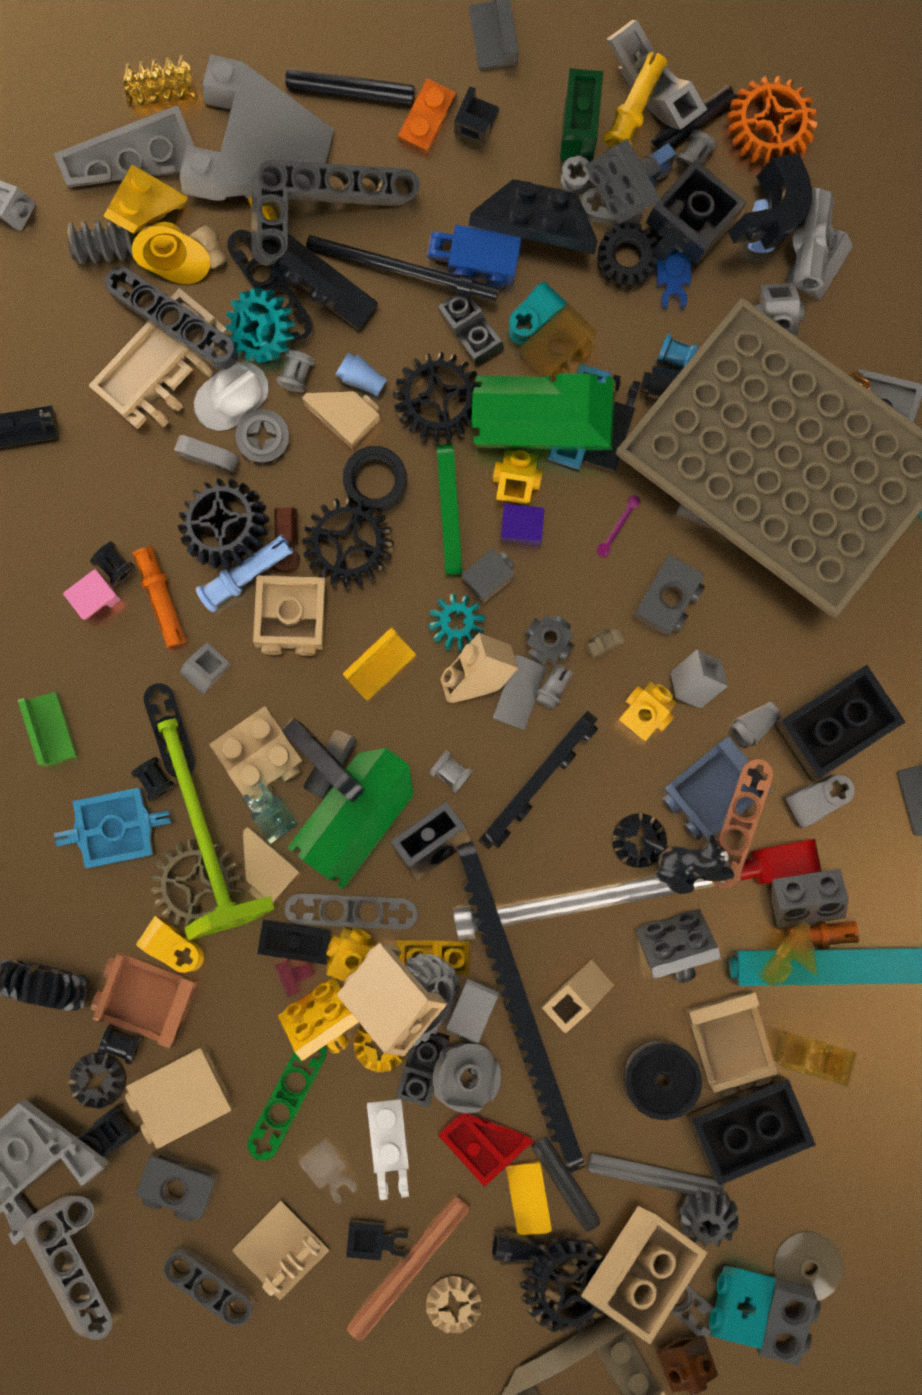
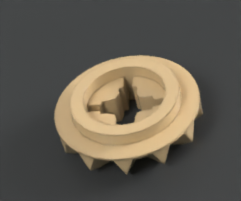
(439, 1297)

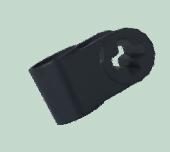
(109, 1132)

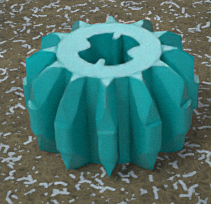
(445, 621)

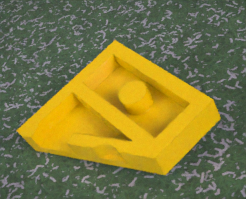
(142, 201)

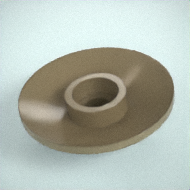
(810, 1248)

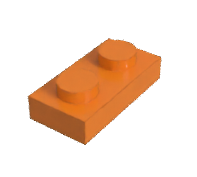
(427, 116)

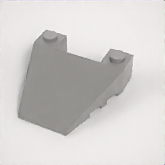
(260, 128)

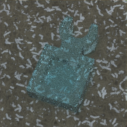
(270, 814)

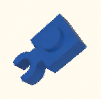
(673, 274)

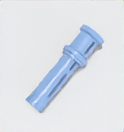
(231, 581)

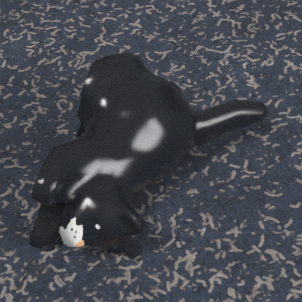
(682, 866)

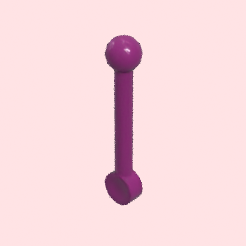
(604, 548)

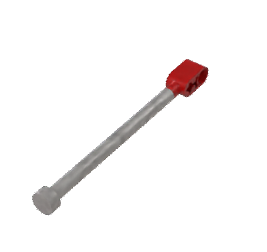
(766, 865)

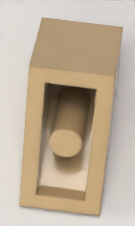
(344, 414)
(266, 868)

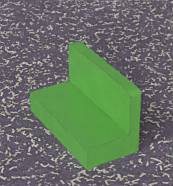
(48, 729)

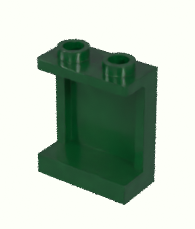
(581, 114)

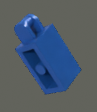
(478, 254)

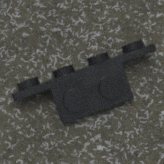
(322, 282)

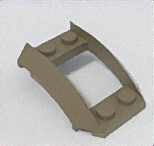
(614, 1350)

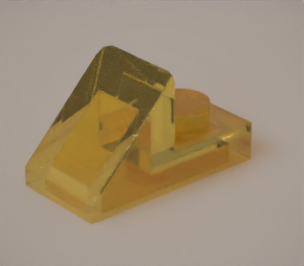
(795, 947)

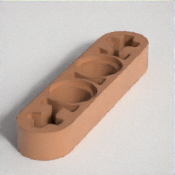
(746, 825)

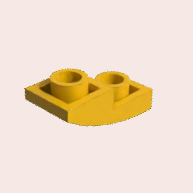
(452, 952)

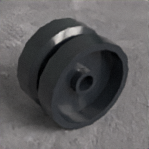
(649, 1062)

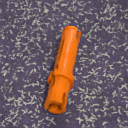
(154, 582)

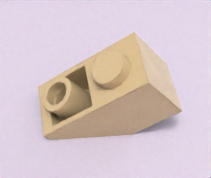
(479, 669)
(577, 996)

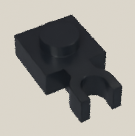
(368, 1240)

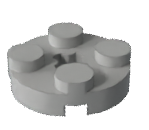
(448, 1071)

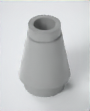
(753, 725)

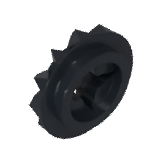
(629, 827)

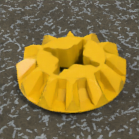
(368, 1055)

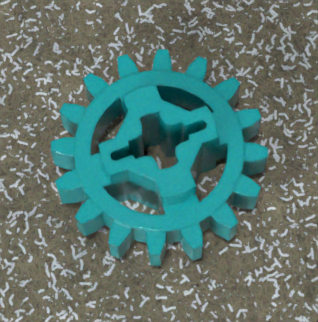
(261, 326)

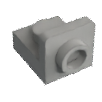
(14, 205)

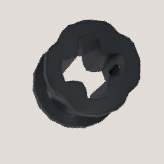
(102, 558)
(152, 779)
(119, 1044)

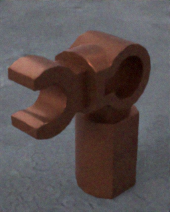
(286, 524)

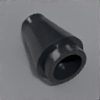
(514, 1248)

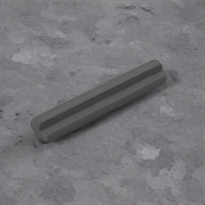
(566, 1184)

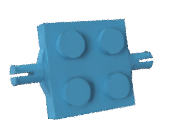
(113, 828)

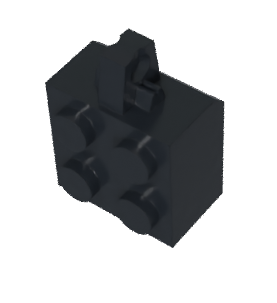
(694, 214)

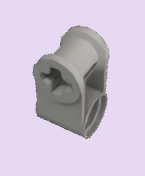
(815, 801)

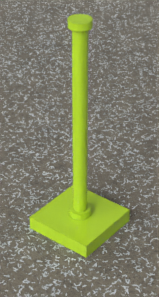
(227, 914)

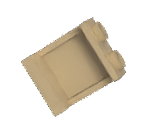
(390, 1000)
(732, 1043)
(179, 1098)

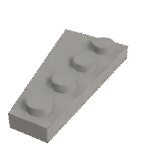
(151, 144)

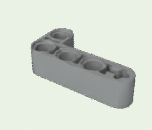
(74, 1270)

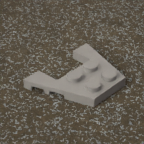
(27, 1150)

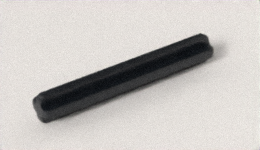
(350, 86)

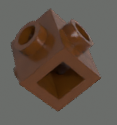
(688, 1364)

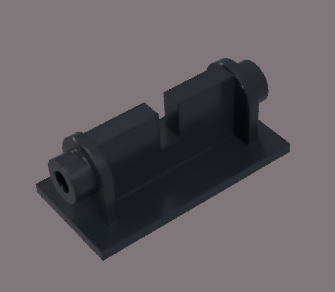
(27, 426)

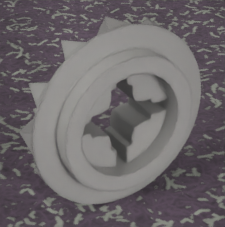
(251, 425)

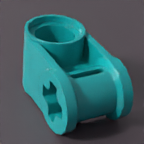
(536, 311)

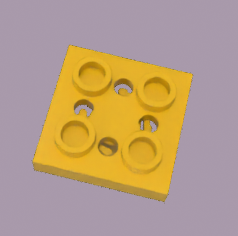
(318, 1020)

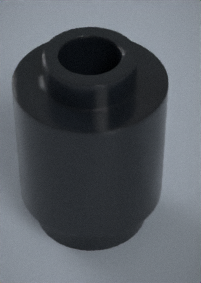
(657, 381)

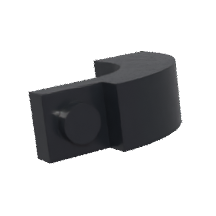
(788, 198)

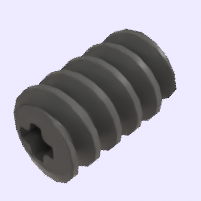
(99, 241)

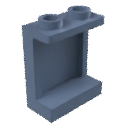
(707, 789)

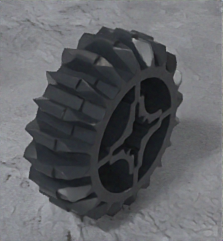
(424, 402)
(198, 523)
(332, 536)
(43, 985)
(547, 1305)

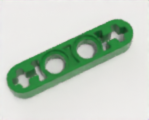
(449, 509)
(285, 1096)

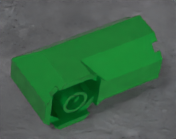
(544, 413)
(344, 832)

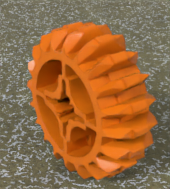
(796, 113)

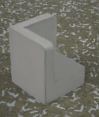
(698, 679)

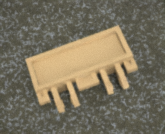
(147, 361)

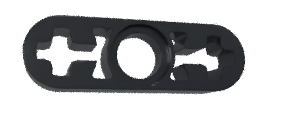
(170, 704)

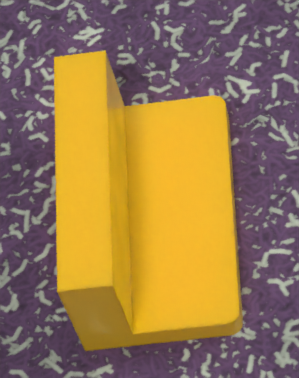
(379, 664)

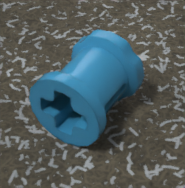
(676, 352)

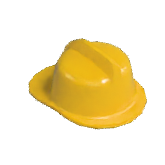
(171, 253)

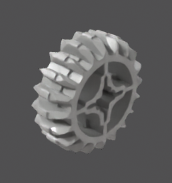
(437, 978)

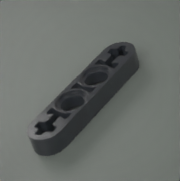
(274, 282)
(323, 759)

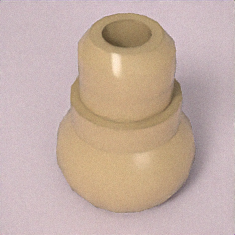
(208, 238)

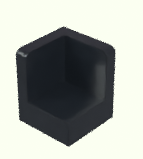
(475, 117)

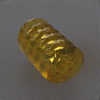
(158, 81)

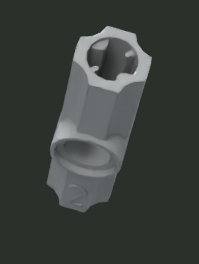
(814, 241)

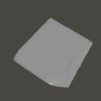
(205, 668)

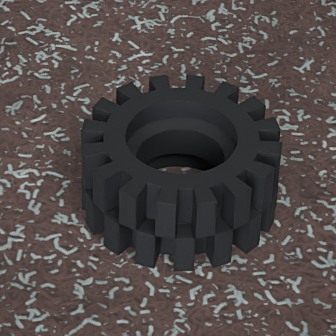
(627, 235)

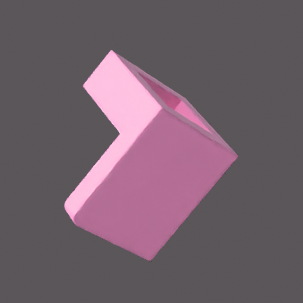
(91, 594)

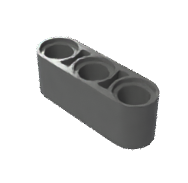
(216, 1303)

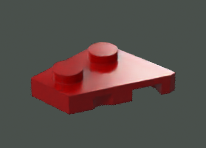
(483, 1145)

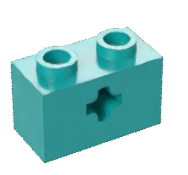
(749, 1323)

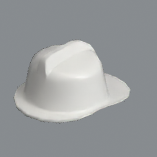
(230, 396)

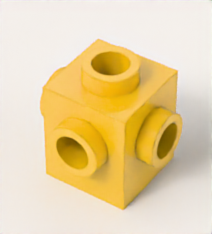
(517, 476)
(648, 710)
(348, 952)

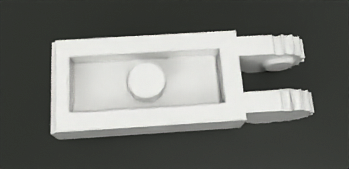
(388, 1143)

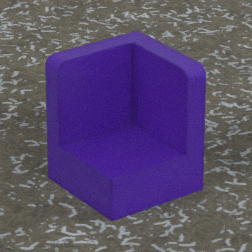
(522, 525)

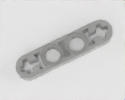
(351, 911)

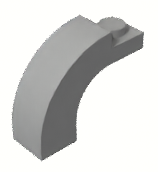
(672, 99)

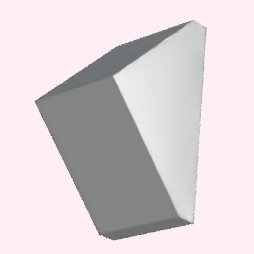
(472, 1011)

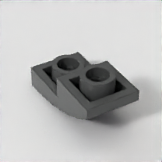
(470, 327)
(417, 1076)

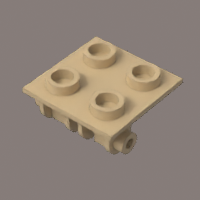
(280, 1250)

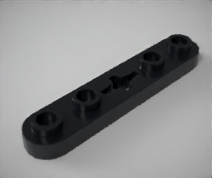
(519, 806)

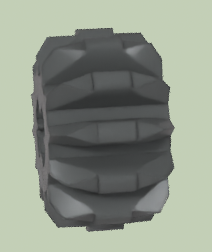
(709, 1217)

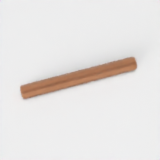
(408, 1268)

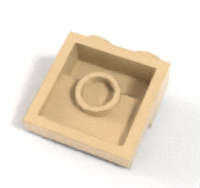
(289, 614)
(257, 754)

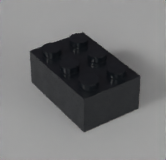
(840, 723)
(751, 1130)

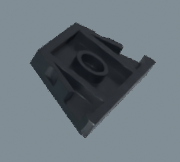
(537, 215)

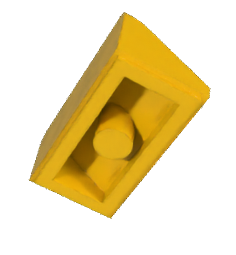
(529, 1198)

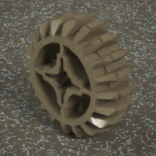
(198, 869)

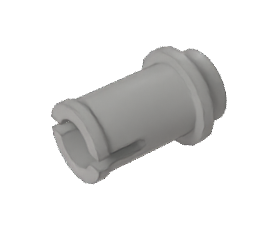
(554, 687)

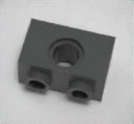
(674, 576)
(197, 1183)

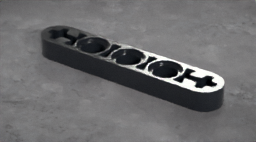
(181, 328)

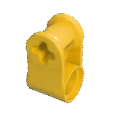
(165, 944)

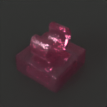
(291, 976)

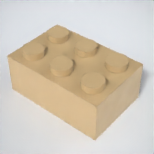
(644, 1274)

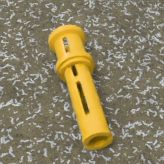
(630, 114)

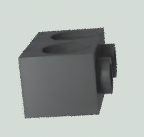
(809, 898)
(790, 1321)

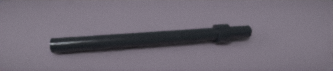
(464, 285)

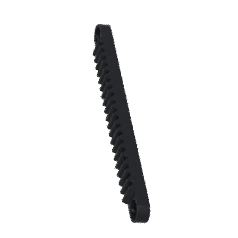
(520, 1012)

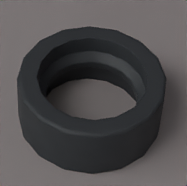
(375, 453)

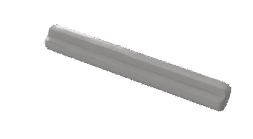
(651, 1175)

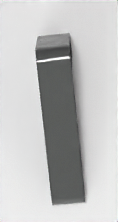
(319, 190)

